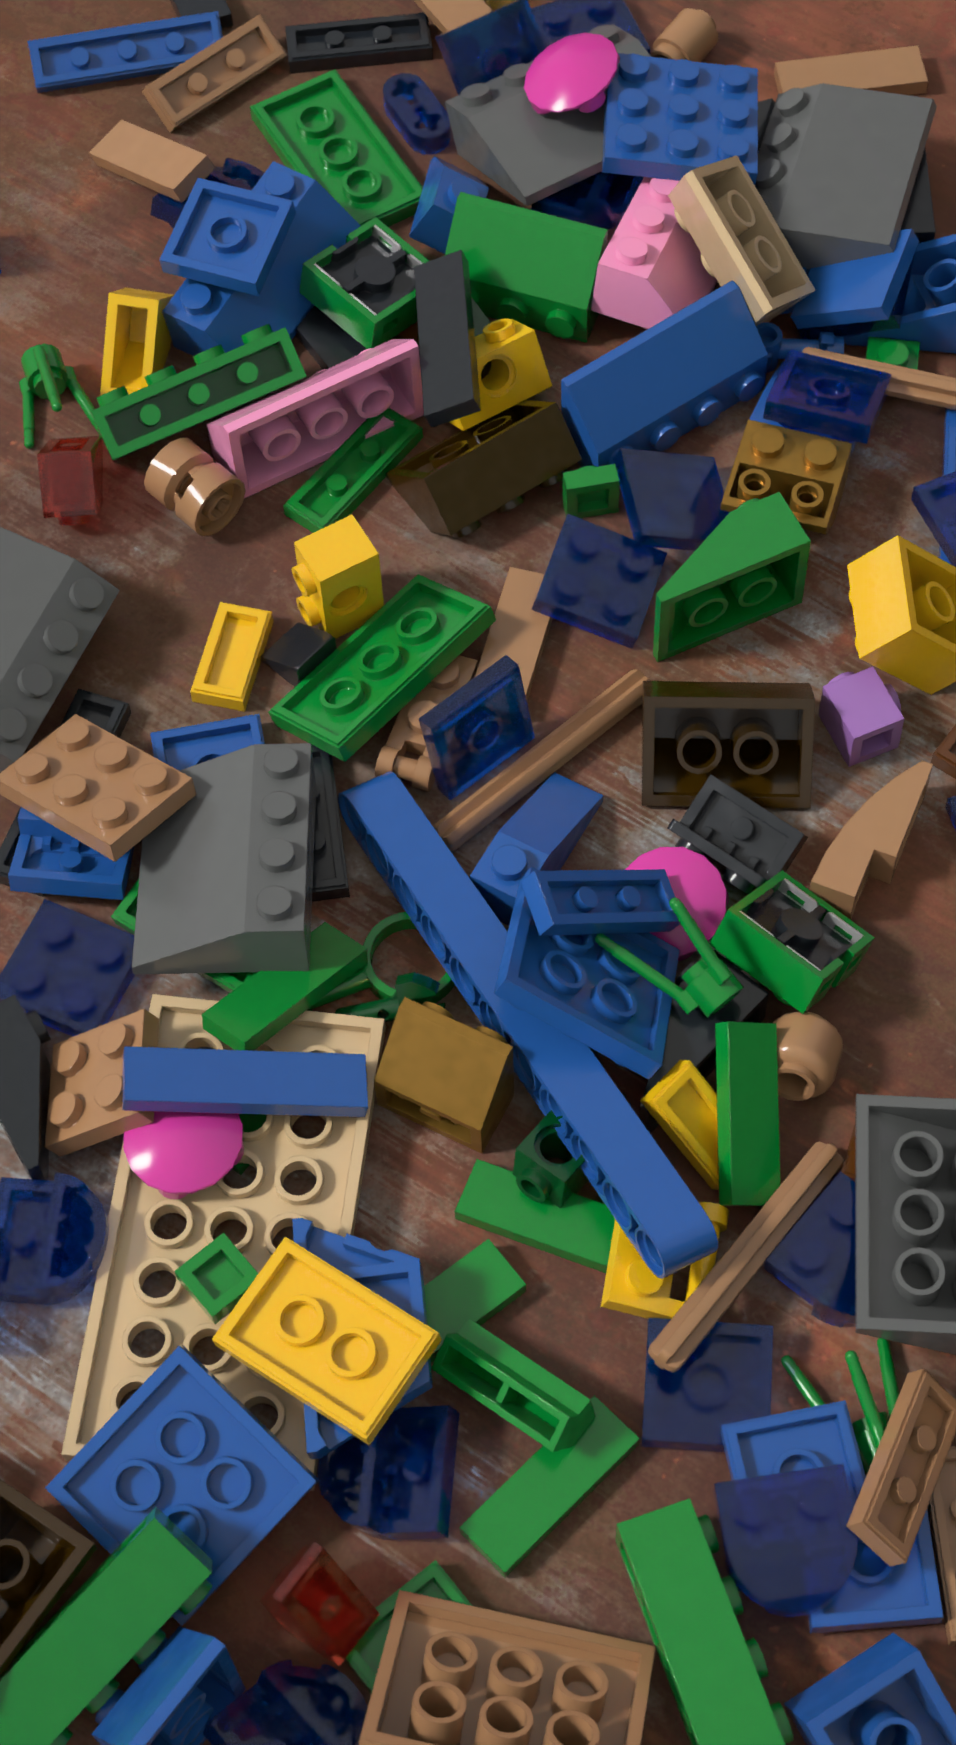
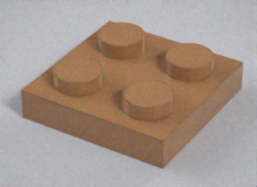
(88, 1084)

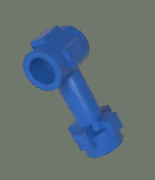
(779, 347)

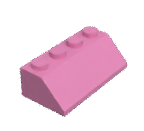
(650, 262)
(317, 415)

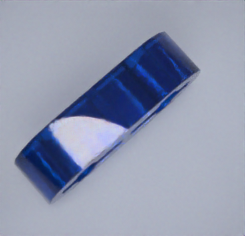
(408, 117)

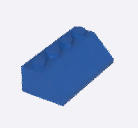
(213, 315)
(666, 379)

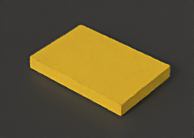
(327, 1340)

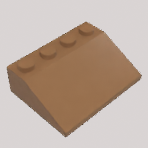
(503, 1680)

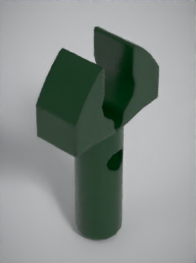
(407, 985)

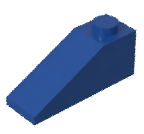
(535, 836)

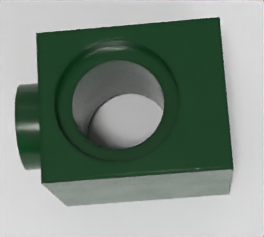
(538, 1176)

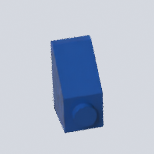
(438, 202)

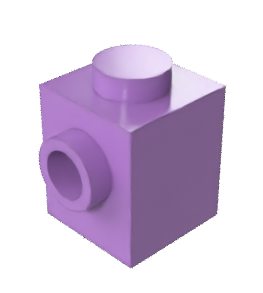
(861, 715)

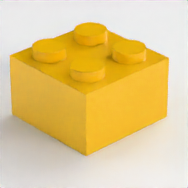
(905, 613)

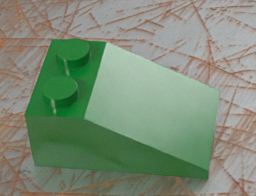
(734, 578)

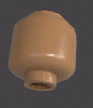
(806, 1055)

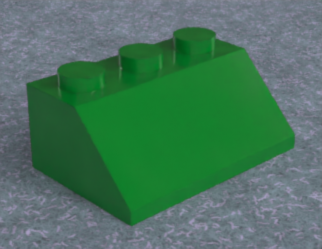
(529, 264)

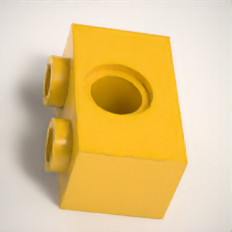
(515, 370)
(338, 577)

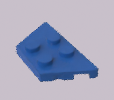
(386, 1273)

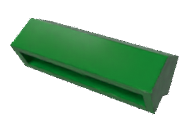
(514, 1386)

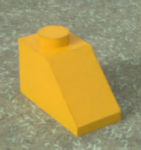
(134, 338)

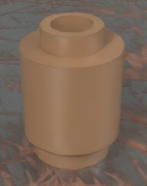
(687, 37)

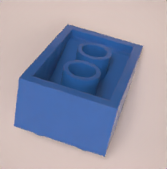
(929, 302)
(174, 1694)
(876, 1700)

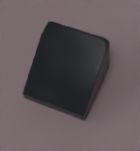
(299, 652)

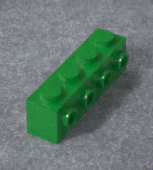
(199, 393)
(697, 1629)
(99, 1630)

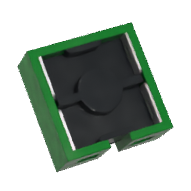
(365, 283)
(791, 941)

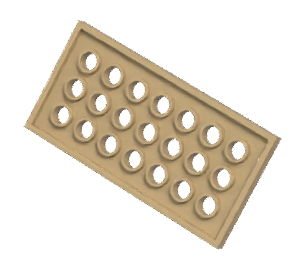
(134, 1252)

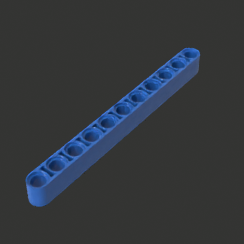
(557, 1071)

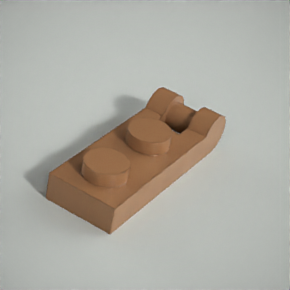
(407, 732)

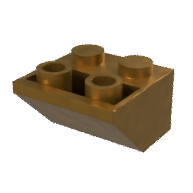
(799, 465)
(445, 1074)

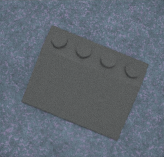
(527, 150)
(841, 169)
(45, 625)
(232, 868)
(906, 1220)

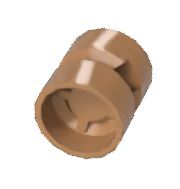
(194, 486)

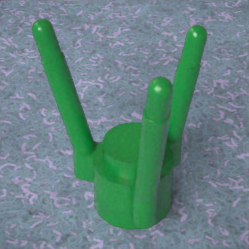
(47, 379)
(708, 981)
(869, 1429)

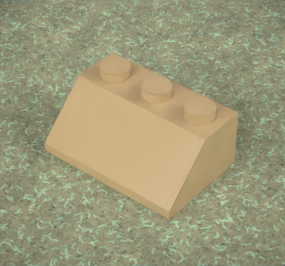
(740, 237)

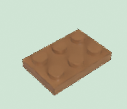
(96, 787)

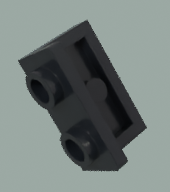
(737, 835)

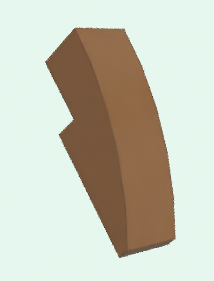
(871, 840)

